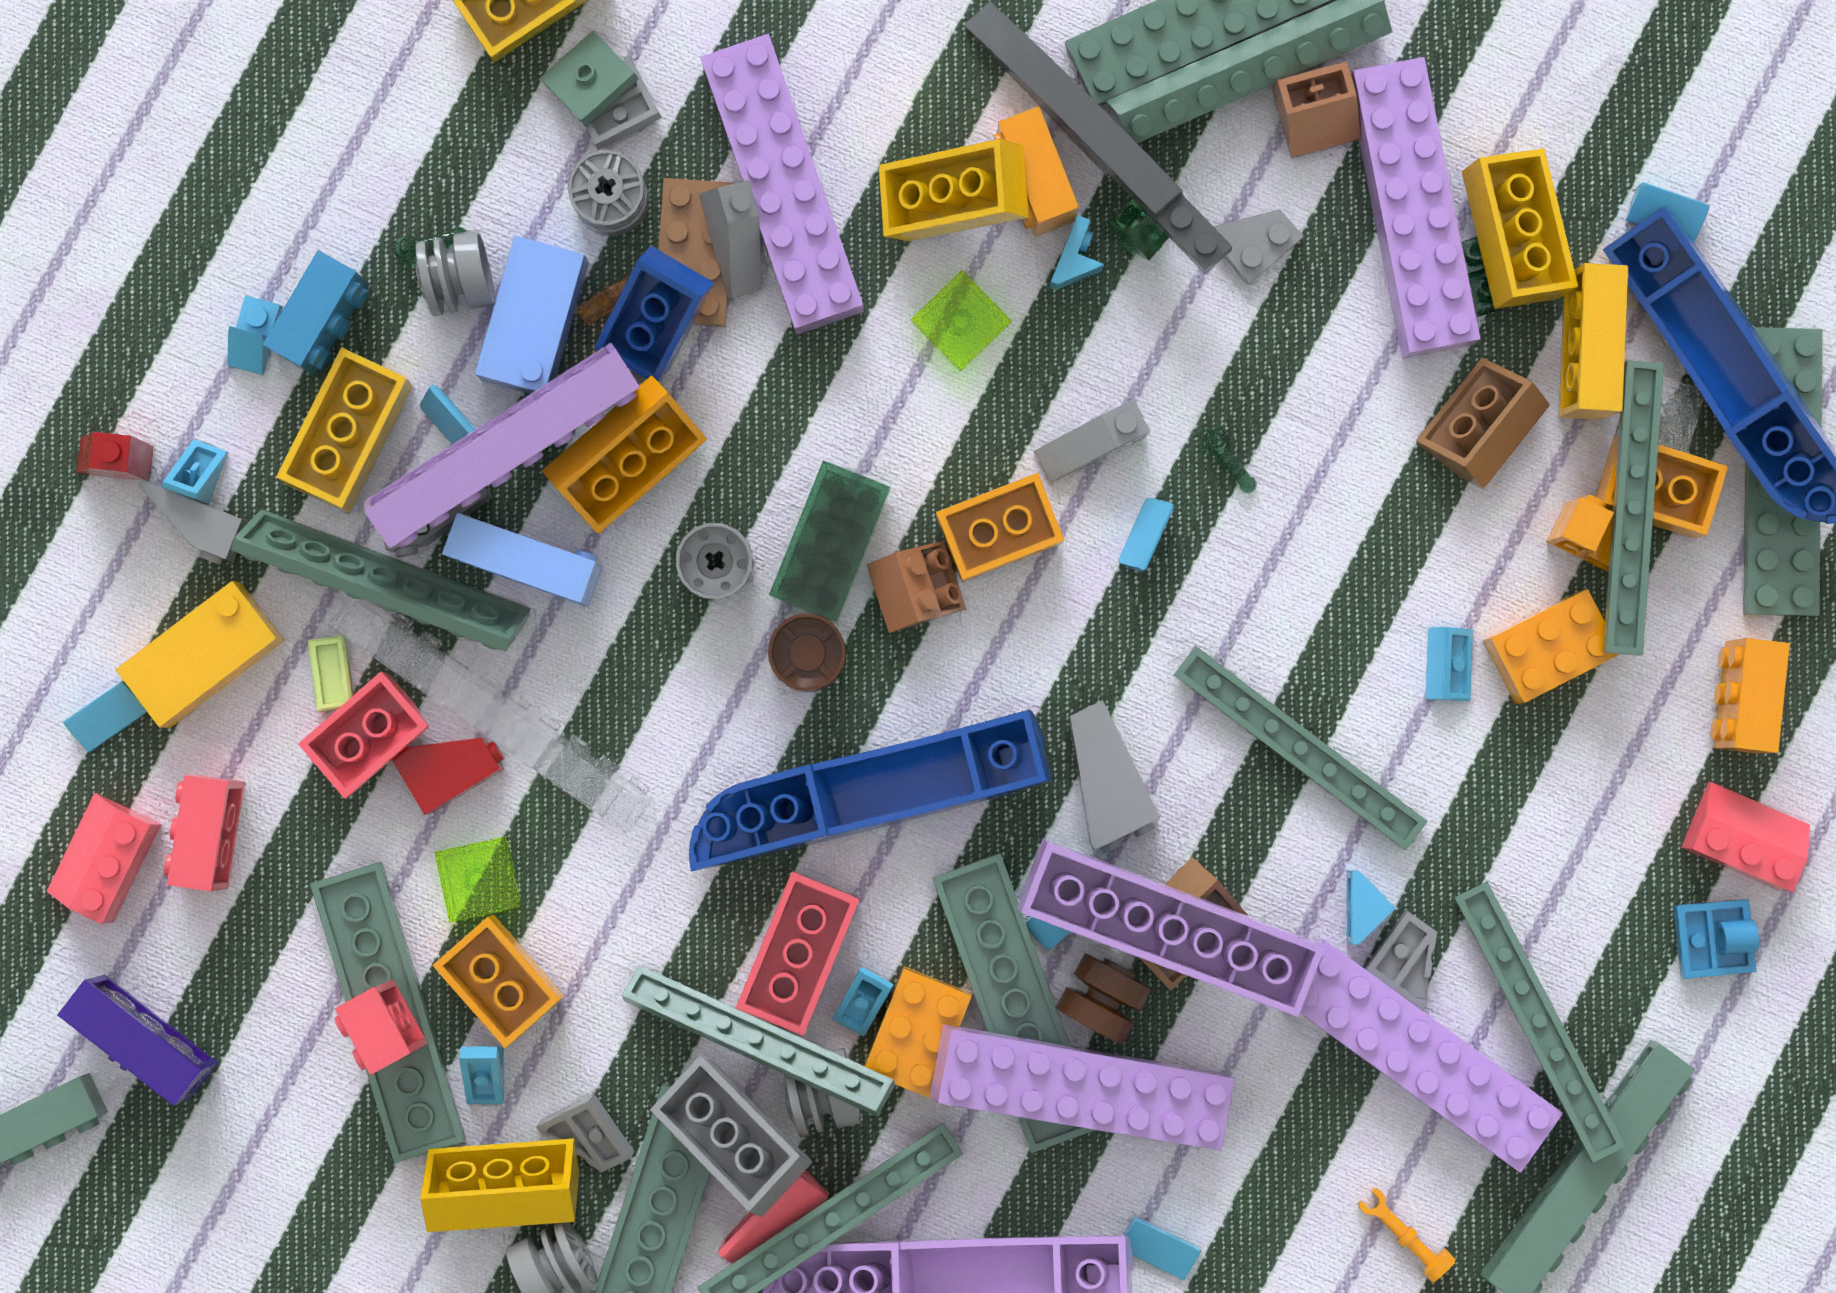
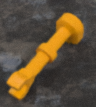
(1406, 1236)

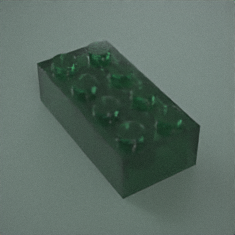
(830, 542)

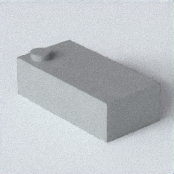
(731, 1136)

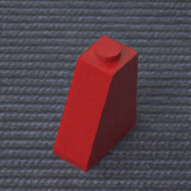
(114, 456)
(447, 769)

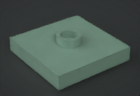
(589, 78)

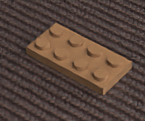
(688, 240)

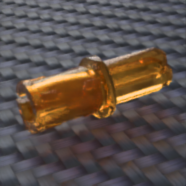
(602, 302)

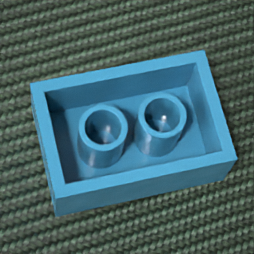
(317, 313)

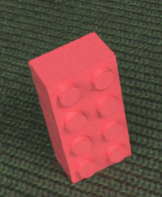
(797, 953)

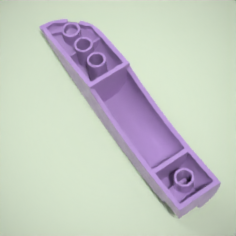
(966, 1266)

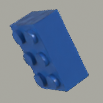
(655, 313)

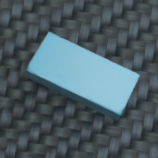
(1651, 198)
(445, 414)
(1145, 534)
(1449, 664)
(105, 716)
(1161, 1248)

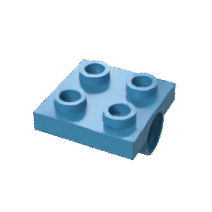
(1715, 938)

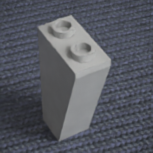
(1108, 780)

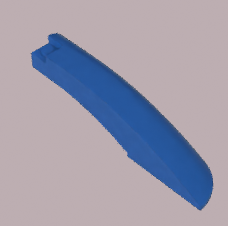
(1730, 366)
(870, 790)

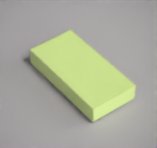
(330, 672)

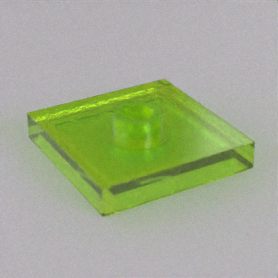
(961, 321)
(478, 879)

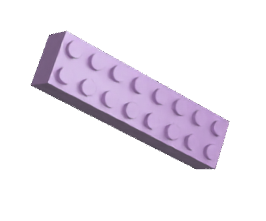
(784, 184)
(1414, 209)
(500, 446)
(1170, 927)
(1427, 1059)
(1081, 1087)

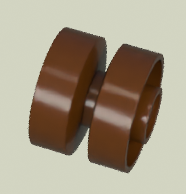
(807, 652)
(1108, 989)

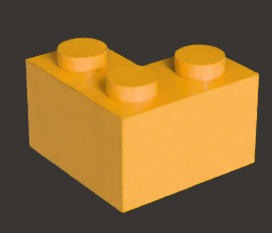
(1584, 530)

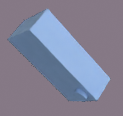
(531, 315)
(523, 559)

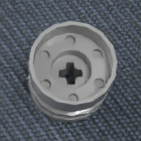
(610, 214)
(455, 273)
(693, 564)
(807, 1102)
(559, 1264)

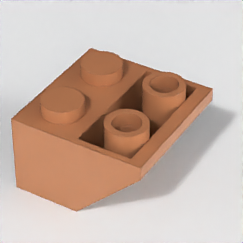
(1318, 109)
(916, 586)

